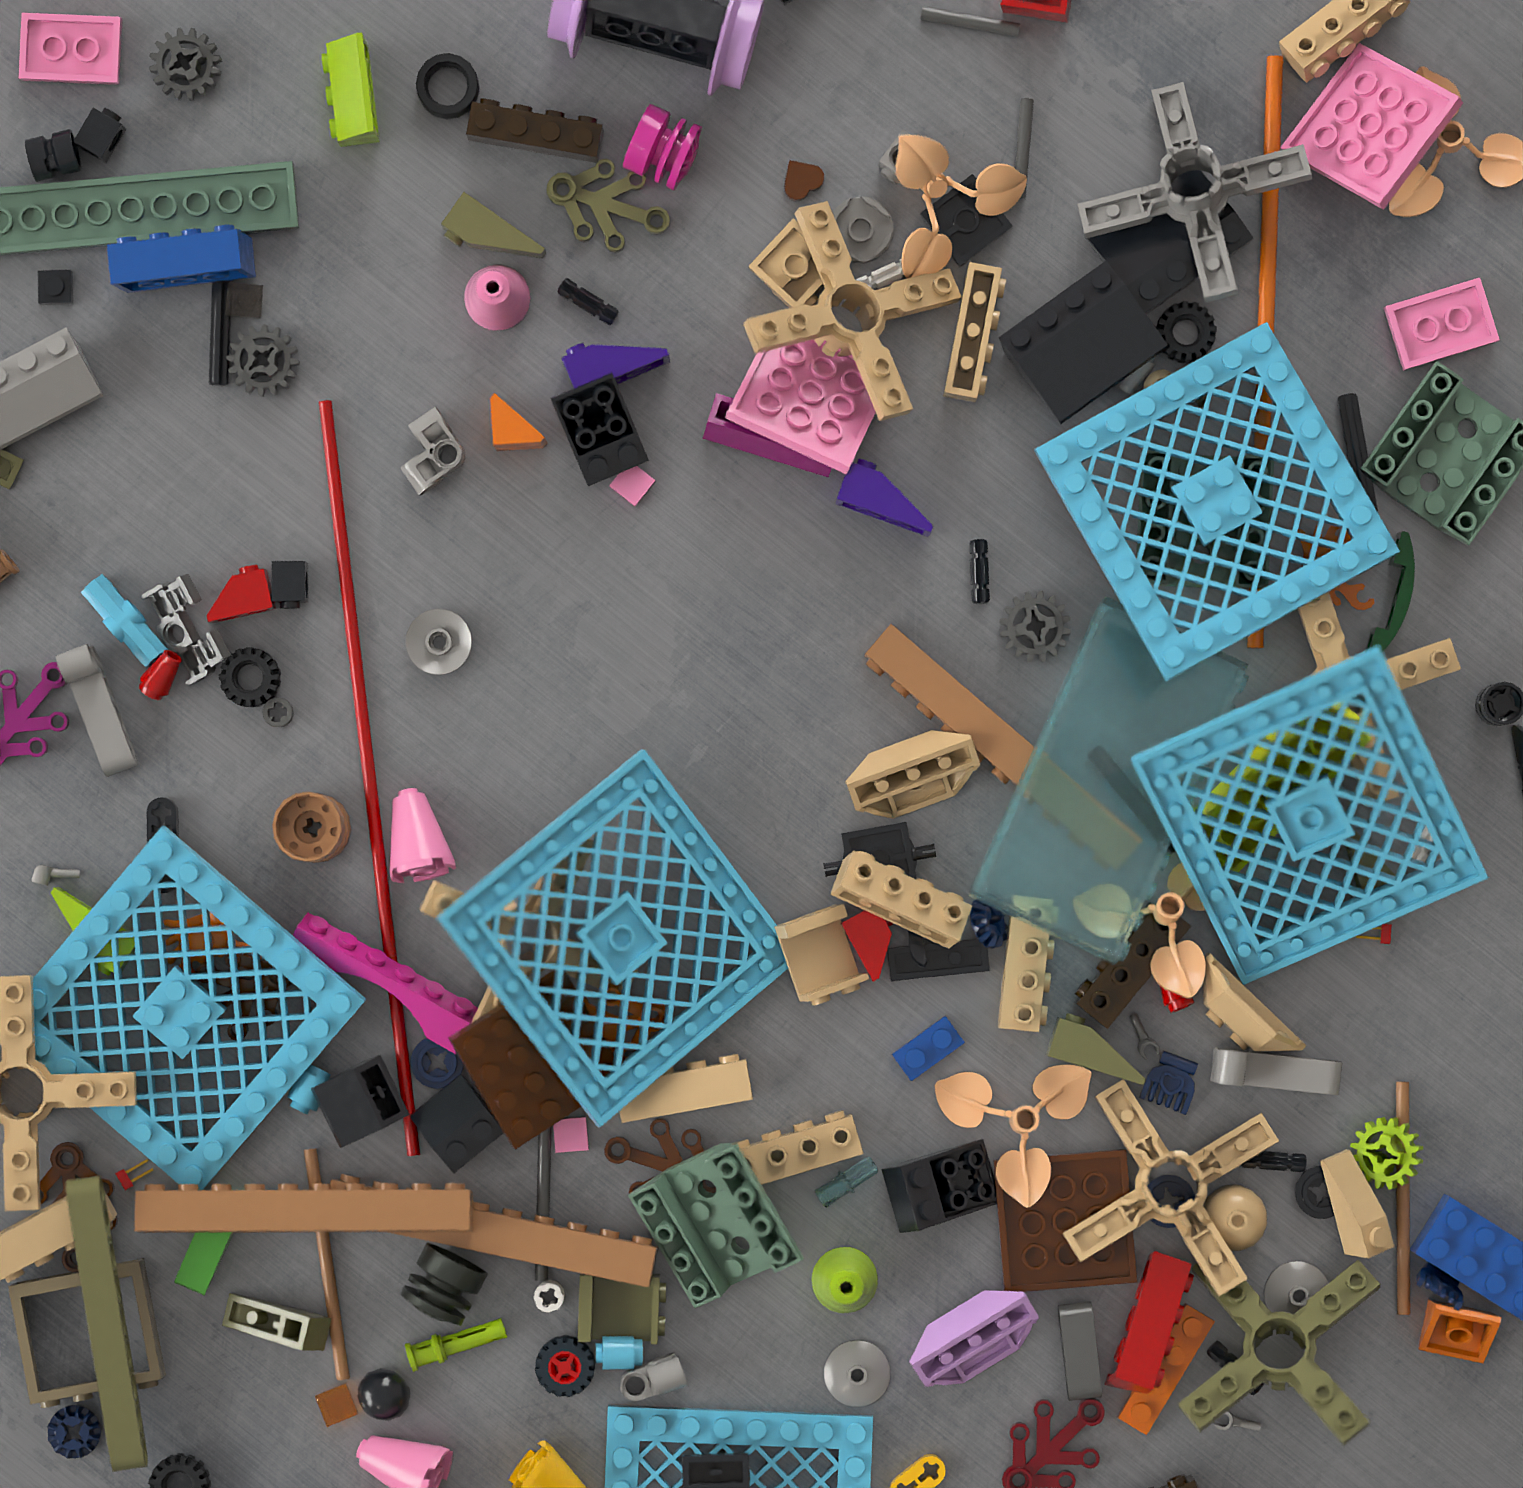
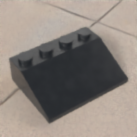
(1157, 255)
(1082, 342)

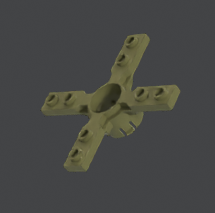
(1305, 1377)

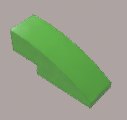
(202, 1260)

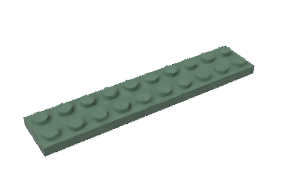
(138, 205)

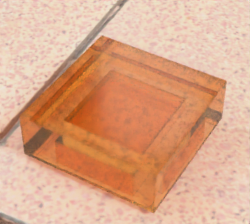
(336, 1404)

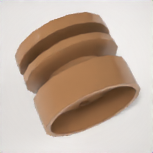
(295, 818)

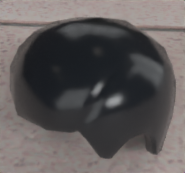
(383, 1394)

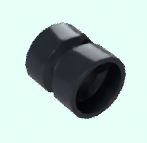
(64, 158)
(1500, 704)

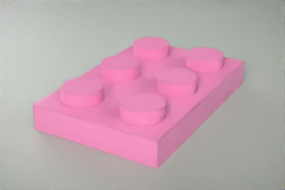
(70, 48)
(1441, 323)

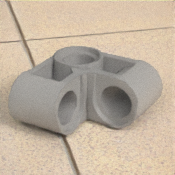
(427, 468)
(660, 1377)

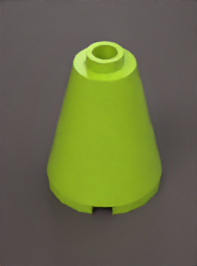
(840, 1266)

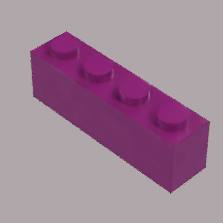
(736, 436)

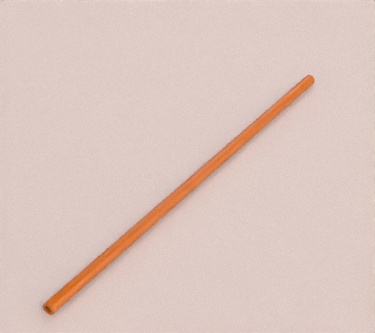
(1268, 248)

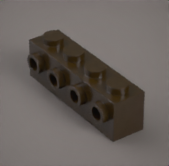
(535, 132)
(1118, 983)

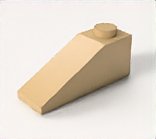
(1357, 1211)

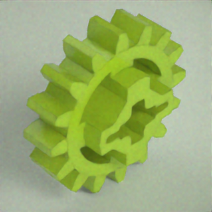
(1391, 1141)

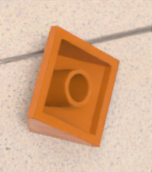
(511, 430)
(1457, 1333)

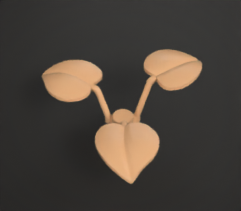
(921, 166)
(1499, 166)
(1181, 965)
(1022, 1172)

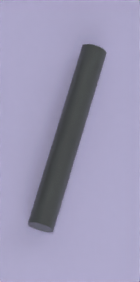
(970, 21)
(1024, 137)

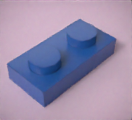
(928, 1048)

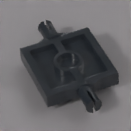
(964, 225)
(887, 845)

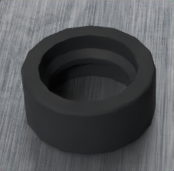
(442, 61)

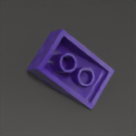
(625, 362)
(875, 496)

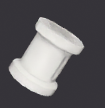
(539, 1298)

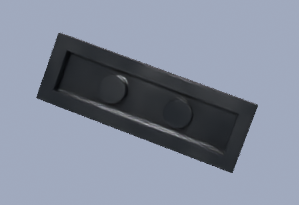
(961, 958)

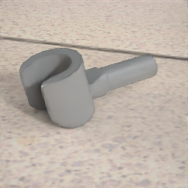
(43, 874)
(1237, 1422)

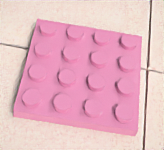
(1373, 125)
(806, 402)

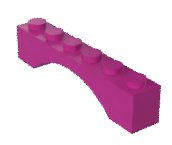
(434, 1007)

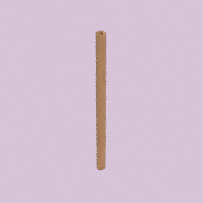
(1403, 1212)
(328, 1278)

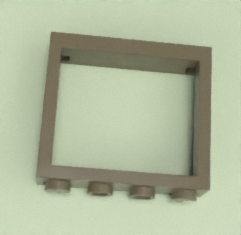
(85, 1390)

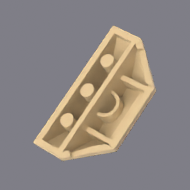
(913, 773)
(1243, 1013)

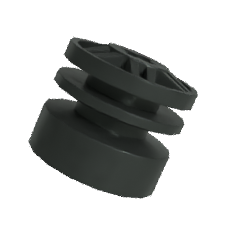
(442, 1287)

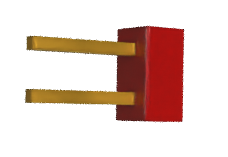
(1385, 934)
(124, 1179)

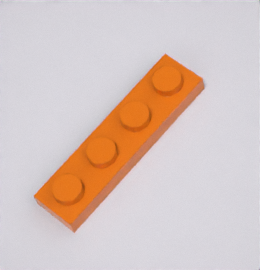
(1143, 1409)

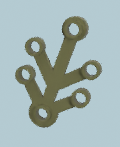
(603, 202)

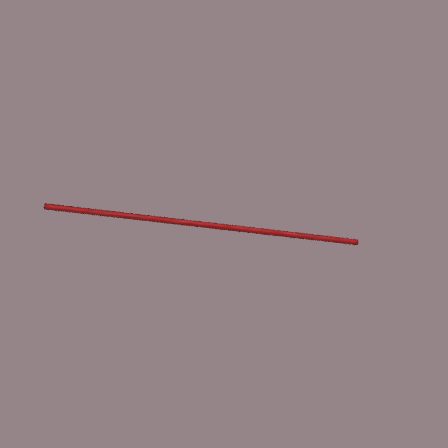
(367, 762)

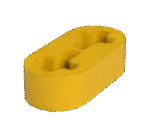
(916, 1469)

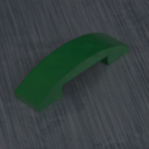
(1402, 596)

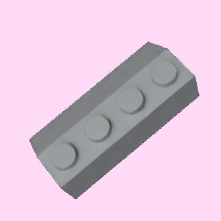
(43, 386)

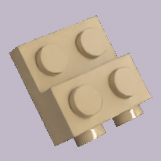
(789, 268)

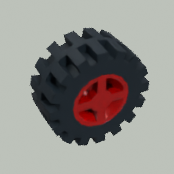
(557, 1375)

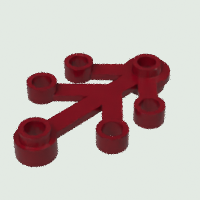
(1049, 1450)

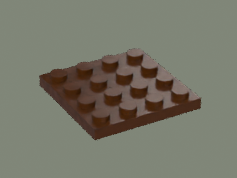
(512, 1072)
(1032, 1238)

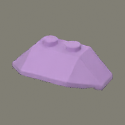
(973, 1337)

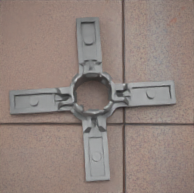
(1199, 212)

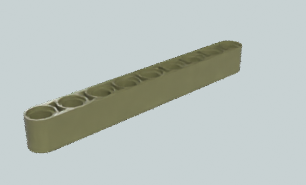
(106, 1323)

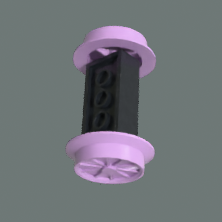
(672, 29)

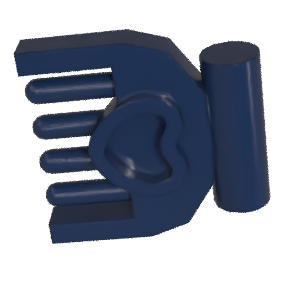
(1173, 1079)
(1440, 1284)

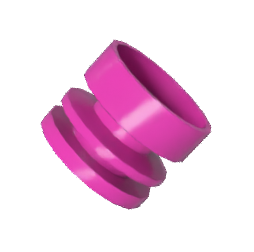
(662, 147)

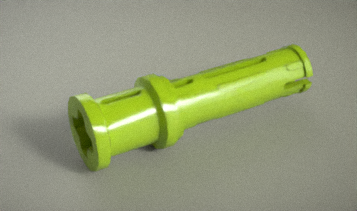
(440, 1347)

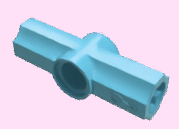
(124, 620)

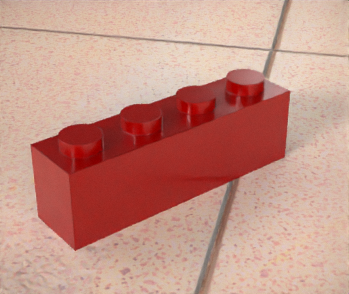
(1151, 1324)

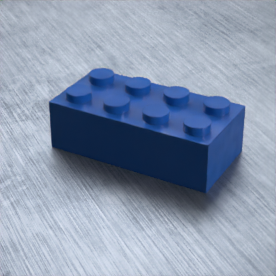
(181, 259)
(1474, 1253)

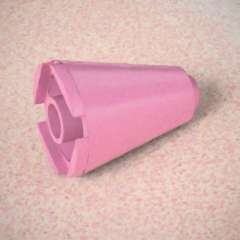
(502, 308)
(417, 840)
(404, 1462)

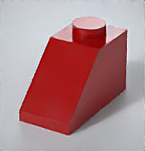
(243, 595)
(870, 939)

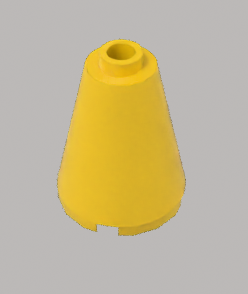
(544, 1470)

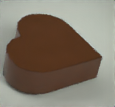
(801, 179)

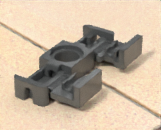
(197, 655)

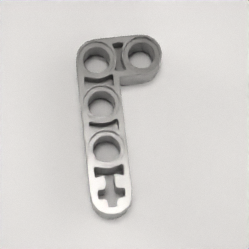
(98, 708)
(1276, 1071)

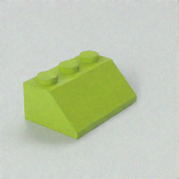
(351, 91)

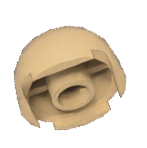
(1237, 1215)

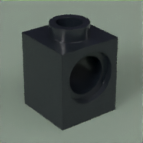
(100, 133)
(290, 583)

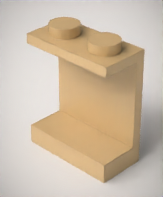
(819, 955)

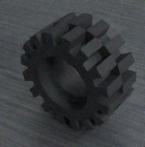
(1205, 326)
(230, 671)
(182, 1464)

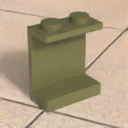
(620, 1309)

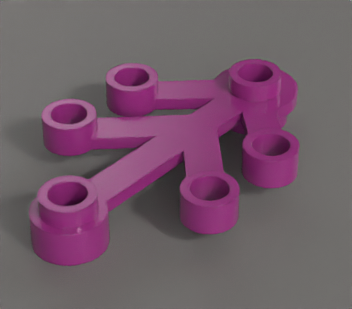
(18, 718)

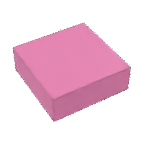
(632, 484)
(571, 1135)

